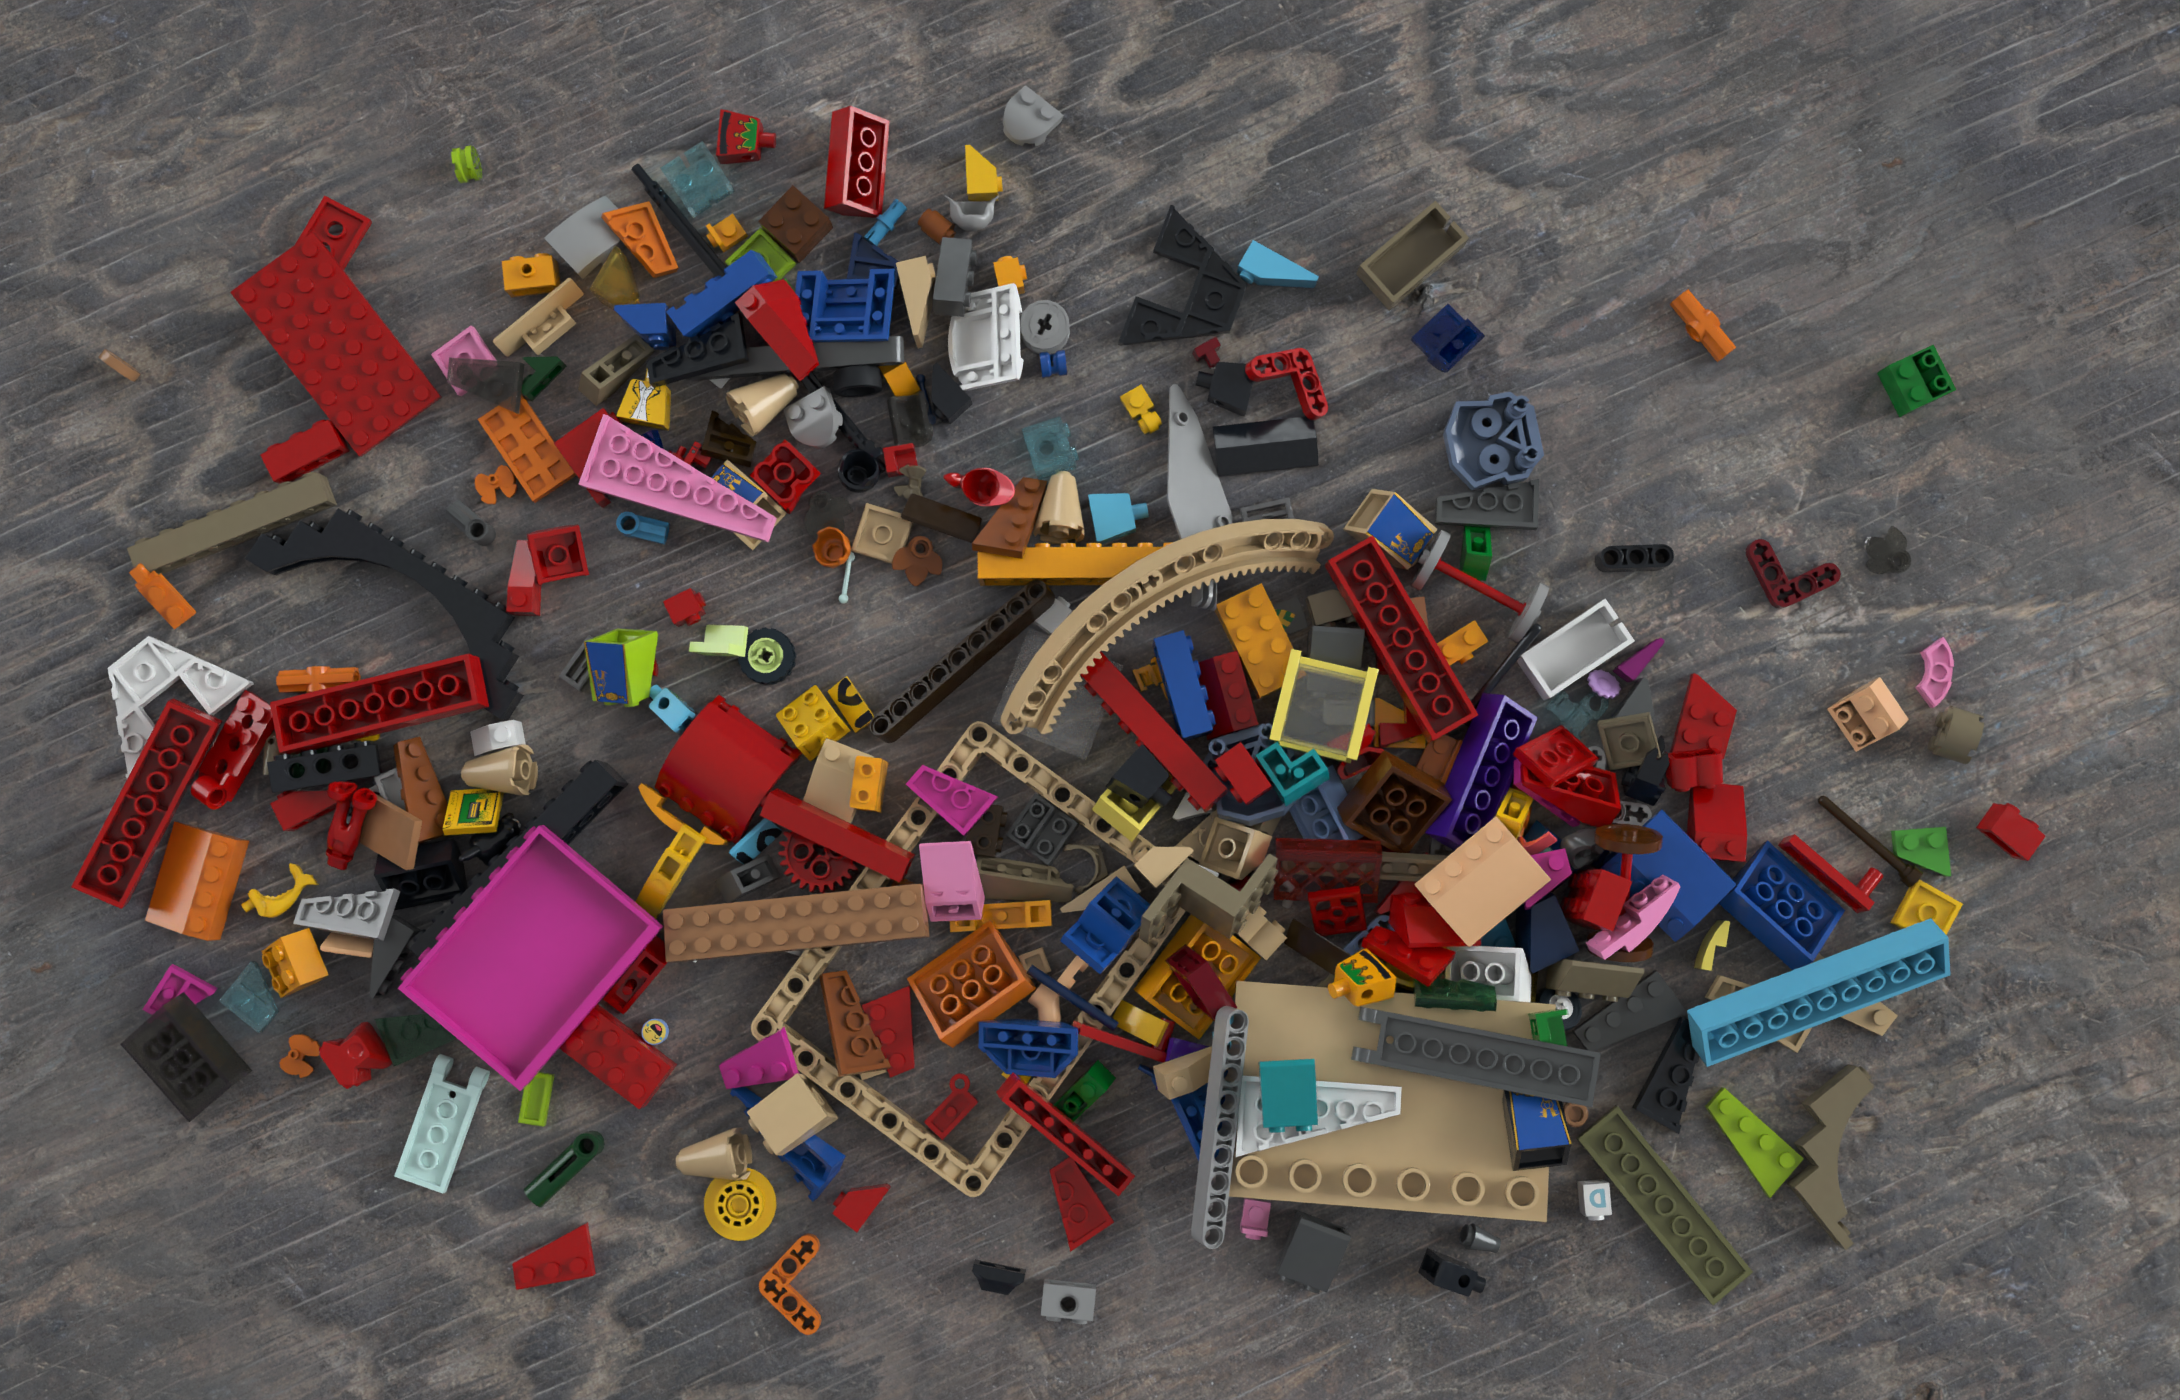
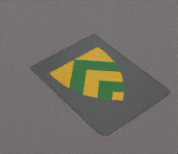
(1291, 615)

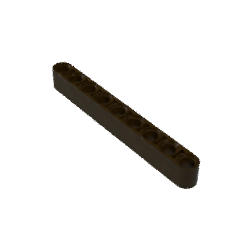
(950, 663)

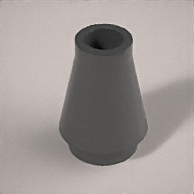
(1476, 1238)

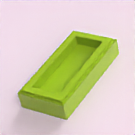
(536, 1100)

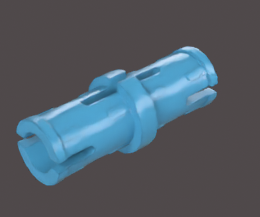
(885, 222)

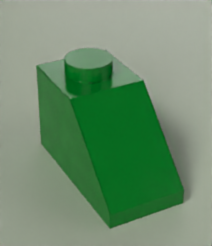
(1476, 552)

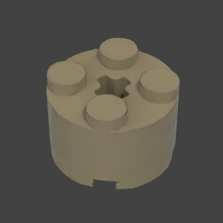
(1956, 734)

